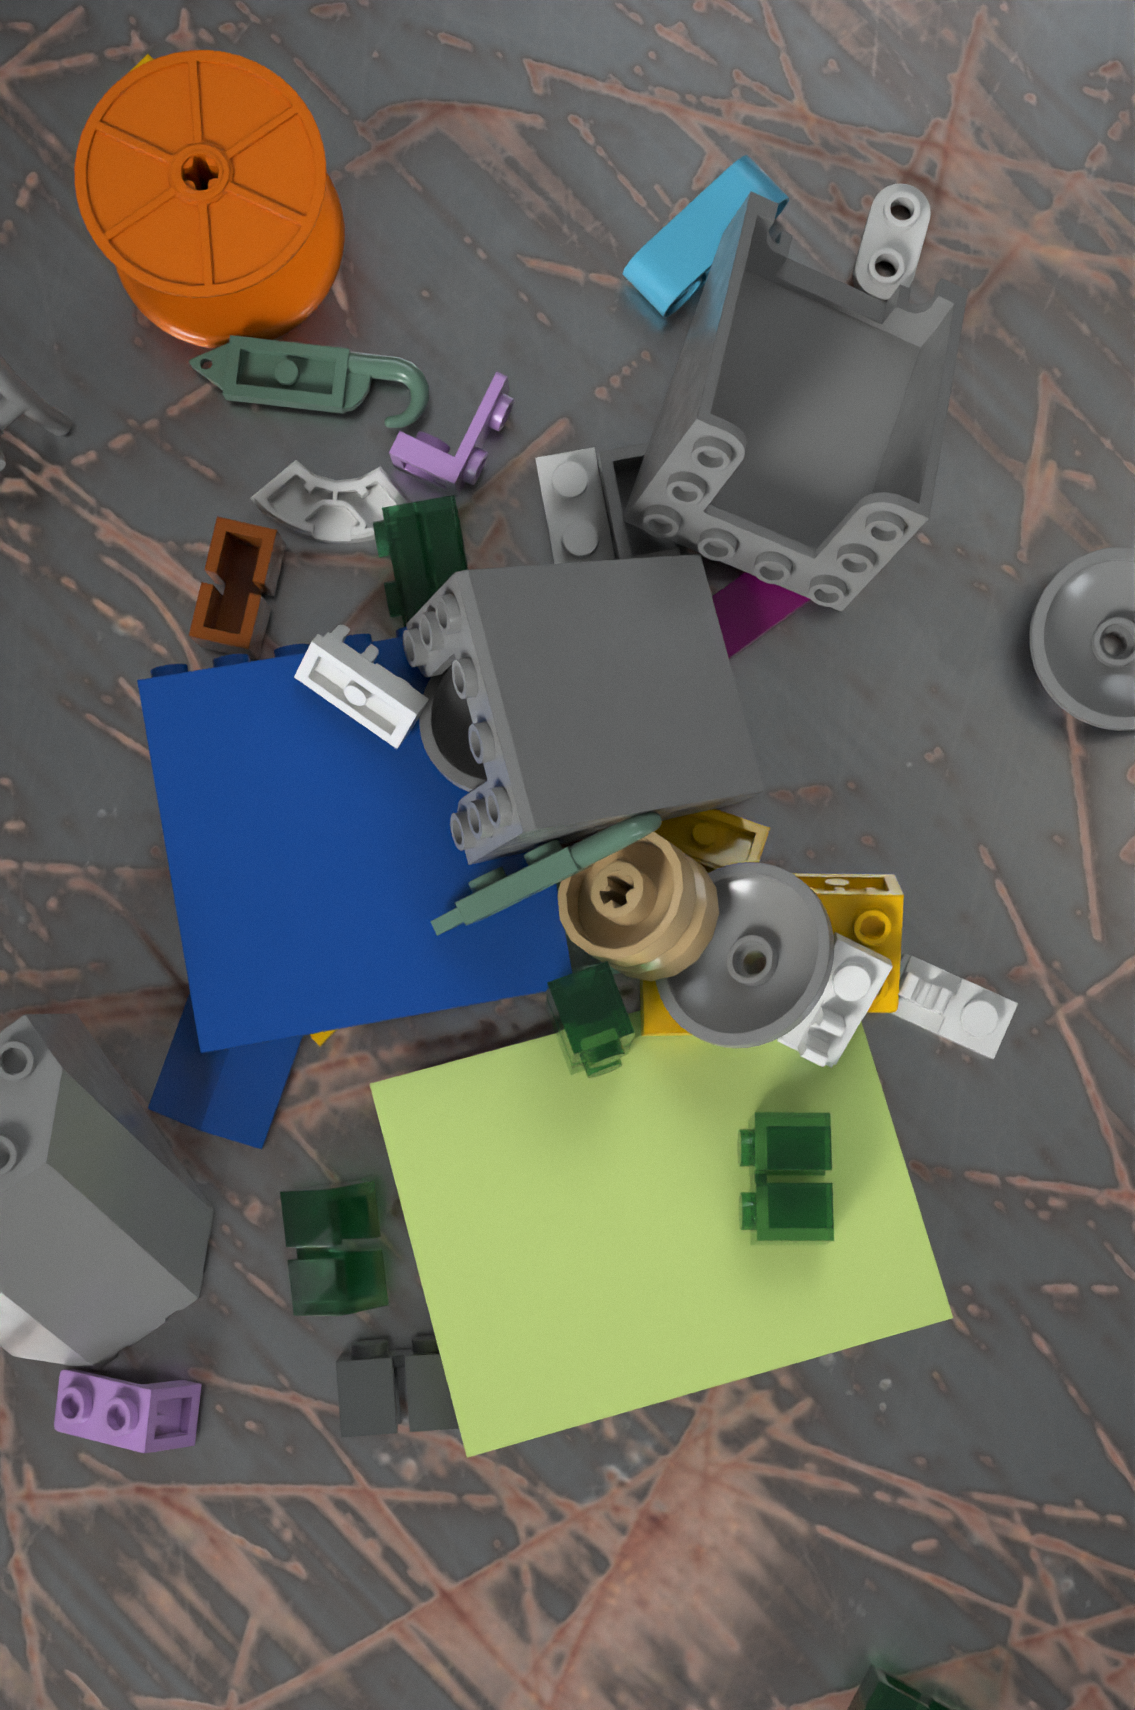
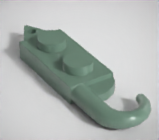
(308, 376)
(545, 868)

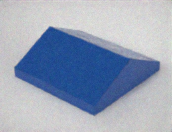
(226, 1090)

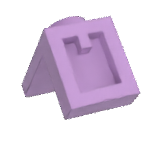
(429, 457)
(127, 1413)

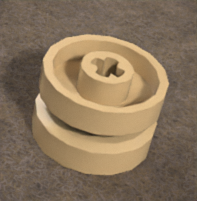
(641, 909)

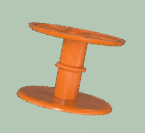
(211, 197)

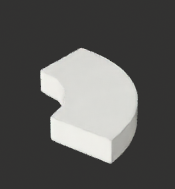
(328, 507)

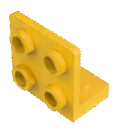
(870, 913)

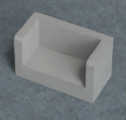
(618, 475)

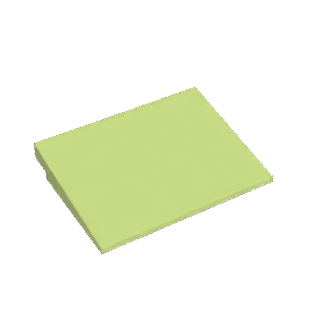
(593, 1233)

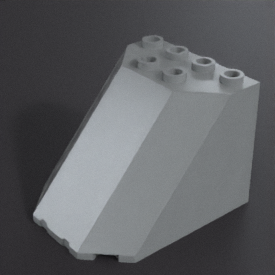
(93, 1203)

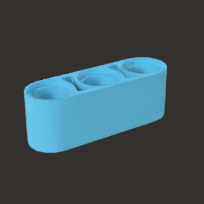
(682, 252)

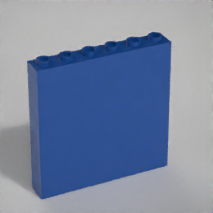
(320, 859)

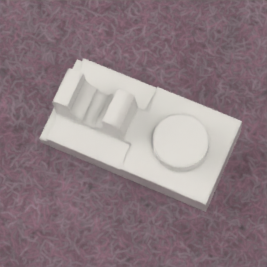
(360, 687)
(849, 993)
(952, 1007)

